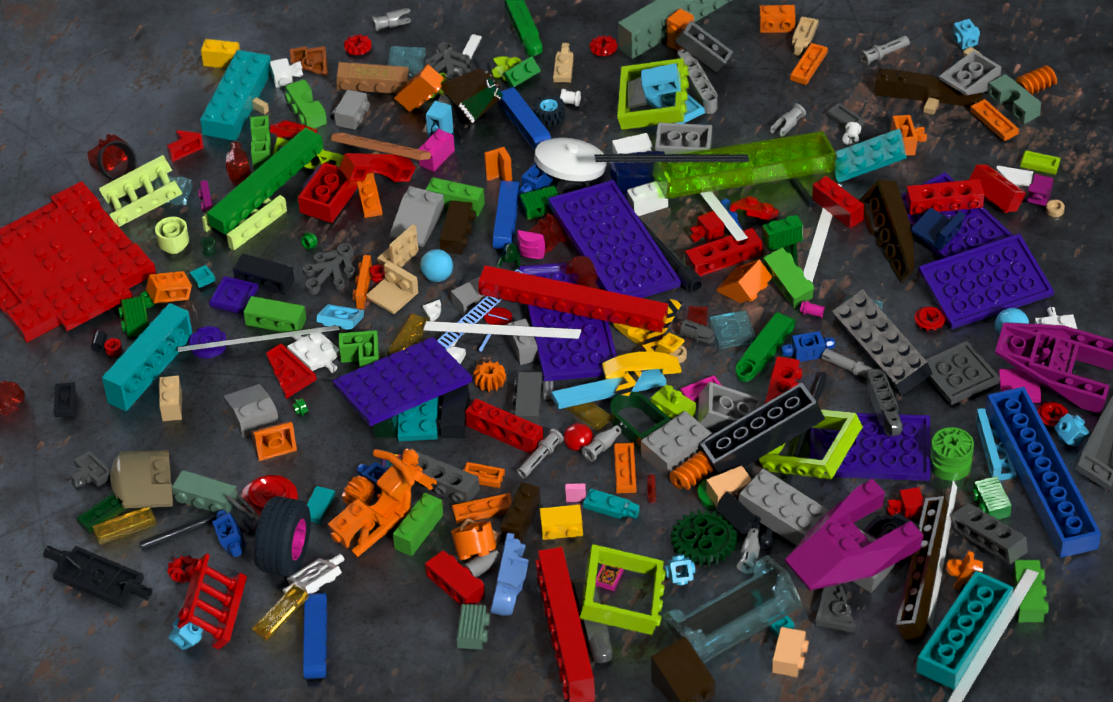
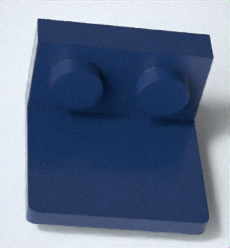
(937, 228)

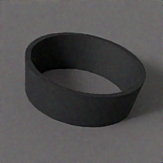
(129, 153)

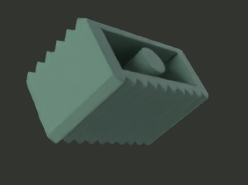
(472, 626)

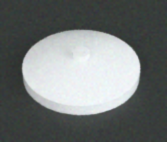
(569, 159)

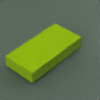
(1040, 162)

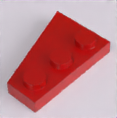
(289, 370)

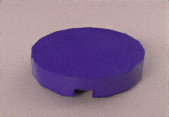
(207, 335)

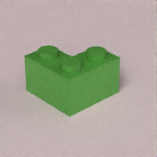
(359, 347)

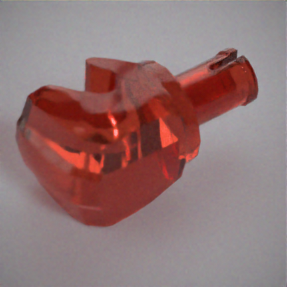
(237, 163)
(585, 269)
(10, 396)

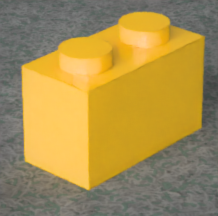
(218, 53)
(561, 522)

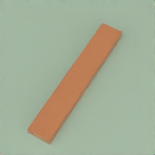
(381, 146)

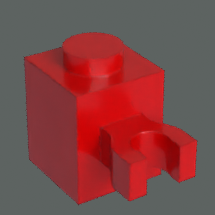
(709, 227)
(909, 503)

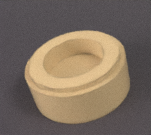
(1055, 208)
(680, 353)

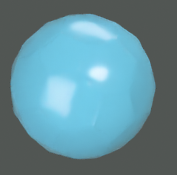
(436, 265)
(1010, 315)

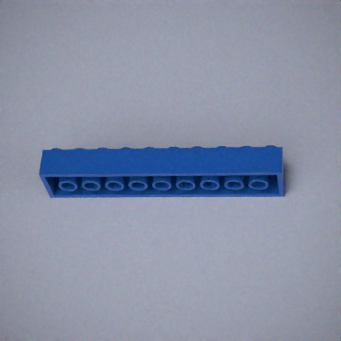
(1043, 472)

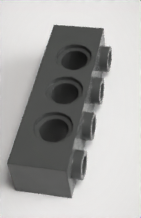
(450, 480)
(989, 533)

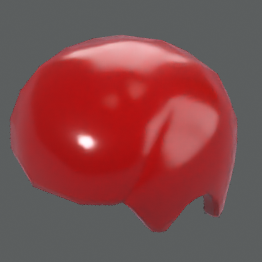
(577, 436)

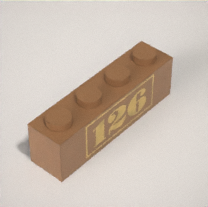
(371, 77)

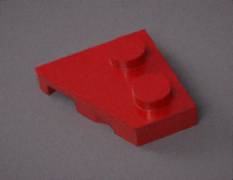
(755, 208)

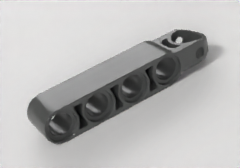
(884, 402)
(596, 633)

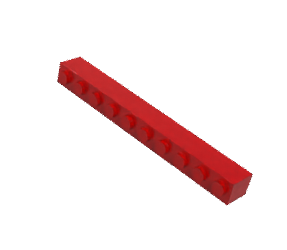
(573, 298)

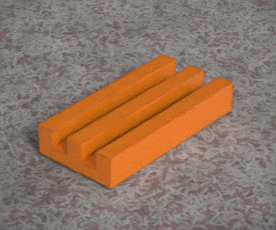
(484, 478)

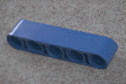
(523, 117)
(506, 214)
(315, 636)

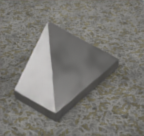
(636, 94)

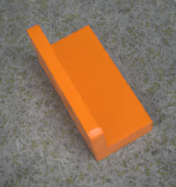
(498, 164)

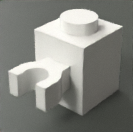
(283, 73)

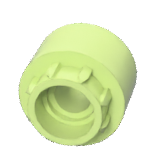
(172, 234)

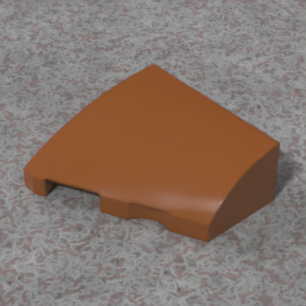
(311, 59)

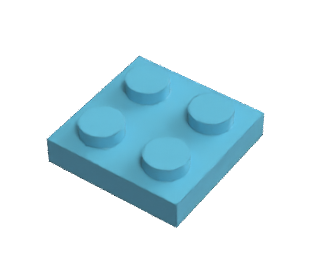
(340, 316)

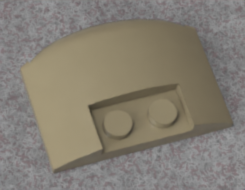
(142, 479)

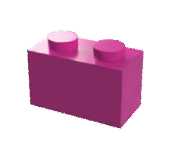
(440, 146)

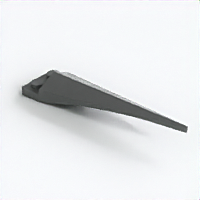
(1096, 455)

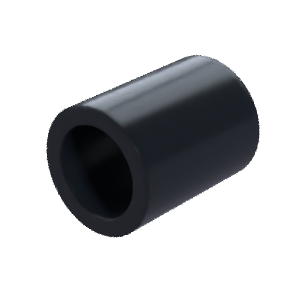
(98, 341)

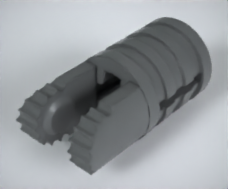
(697, 332)

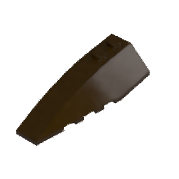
(920, 87)
(890, 225)

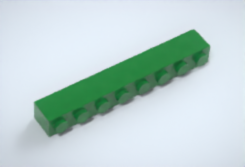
(265, 181)

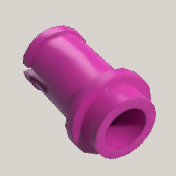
(812, 309)

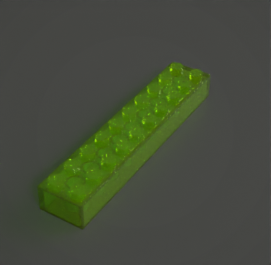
(767, 162)

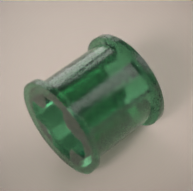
(208, 246)

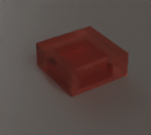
(698, 314)

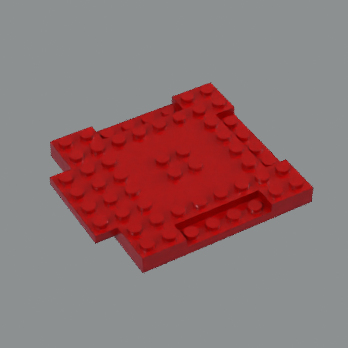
(66, 264)

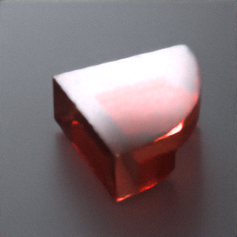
(651, 488)

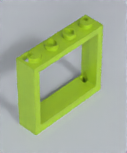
(654, 116)
(849, 428)
(617, 616)

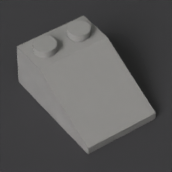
(972, 74)
(420, 209)
(724, 406)
(251, 409)

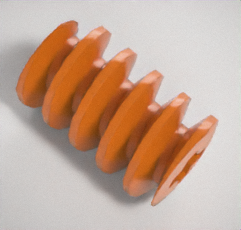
(1038, 79)
(691, 471)

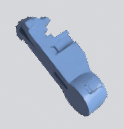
(510, 576)

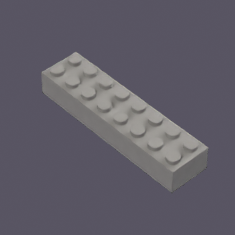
(791, 514)

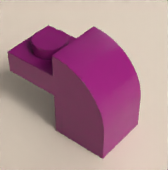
(1040, 190)

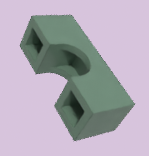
(1025, 105)

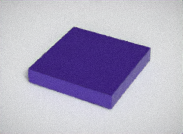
(233, 294)

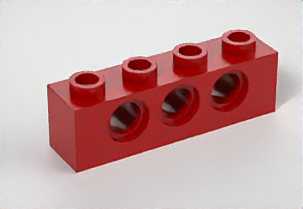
(945, 196)
(723, 253)
(784, 377)
(503, 426)

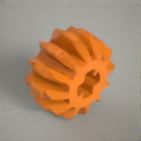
(489, 376)
(360, 488)

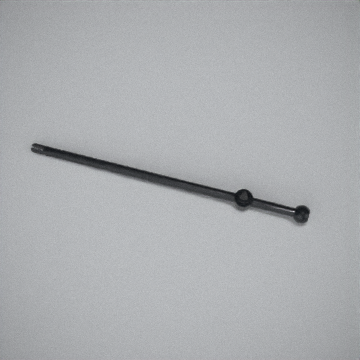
(766, 540)

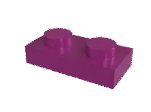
(204, 194)

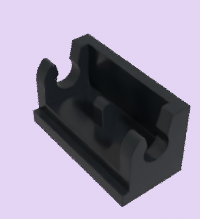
(737, 513)

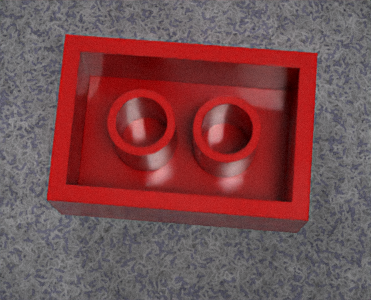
(326, 193)

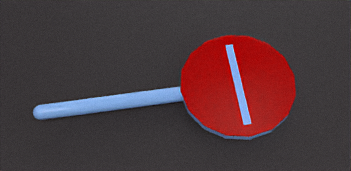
(496, 316)

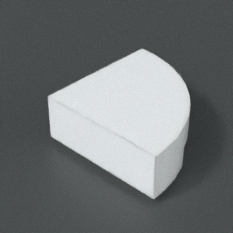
(432, 310)

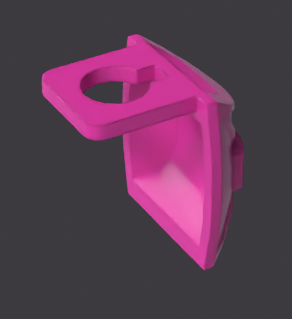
(531, 244)

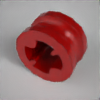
(377, 273)
(113, 352)

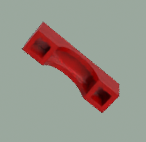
(396, 167)

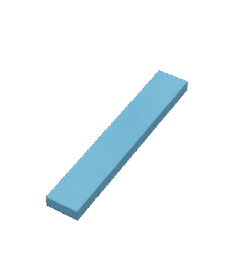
(604, 389)

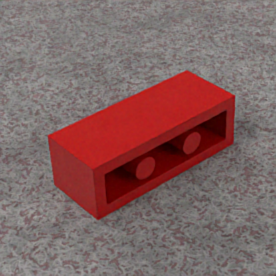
(998, 188)
(838, 202)
(454, 579)

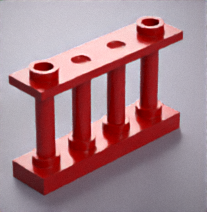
(230, 601)

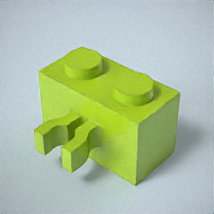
(673, 402)

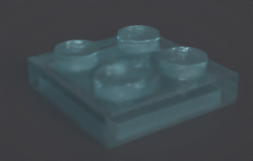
(408, 57)
(732, 329)

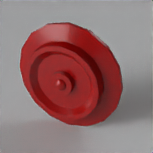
(266, 487)

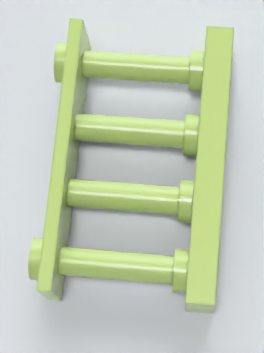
(135, 179)
(254, 224)

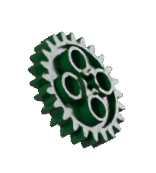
(703, 537)

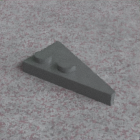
(834, 610)

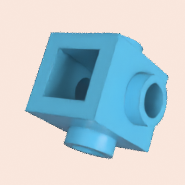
(965, 34)
(1072, 430)
(685, 574)
(186, 636)

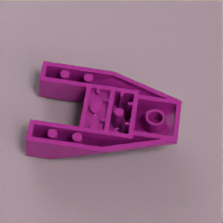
(1048, 357)
(841, 553)

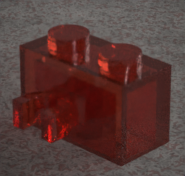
(111, 156)
(551, 231)

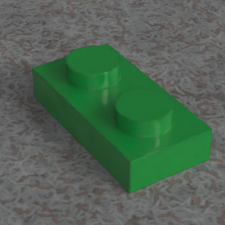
(521, 72)

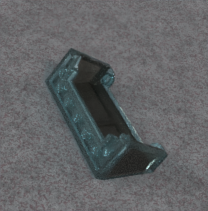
(737, 612)

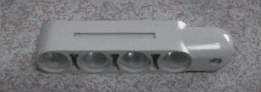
(699, 83)

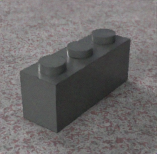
(703, 46)
(528, 396)

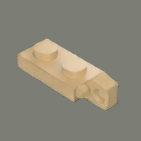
(804, 34)
(563, 65)

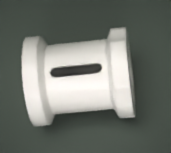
(571, 97)
(851, 135)

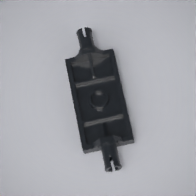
(97, 575)

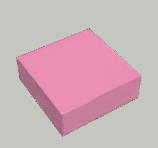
(575, 492)

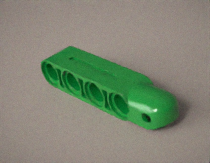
(524, 26)
(764, 347)

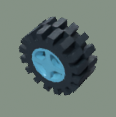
(549, 109)

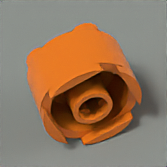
(474, 539)

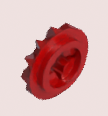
(362, 48)
(609, 48)
(932, 313)
(1047, 409)
(175, 571)

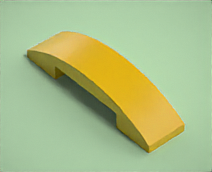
(667, 344)
(638, 361)

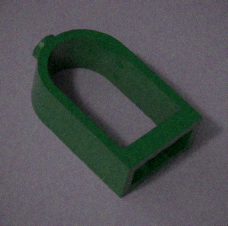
(641, 402)

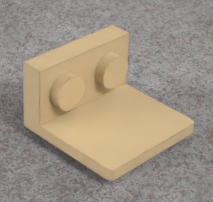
(401, 248)
(395, 289)

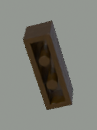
(457, 227)
(521, 511)

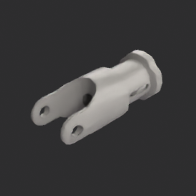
(390, 19)
(788, 120)
(600, 443)
(749, 552)

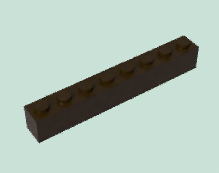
(921, 576)

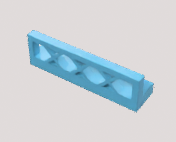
(990, 448)

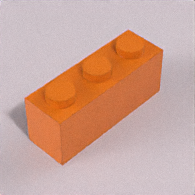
(419, 88)

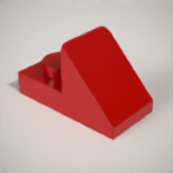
(186, 143)

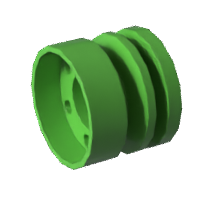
(951, 454)

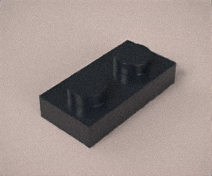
(64, 399)

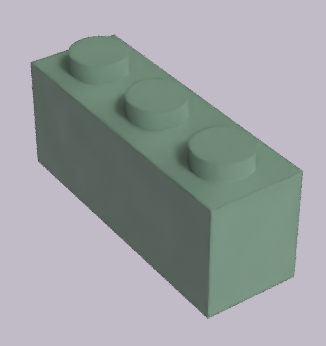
(203, 492)

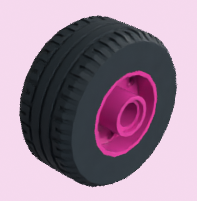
(282, 536)

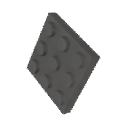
(961, 373)

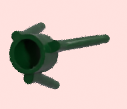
(509, 255)

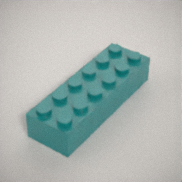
(234, 95)
(147, 357)
(963, 630)

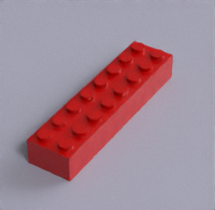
(564, 626)

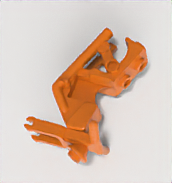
(389, 510)

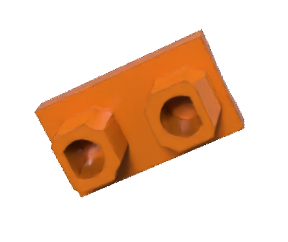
(964, 569)

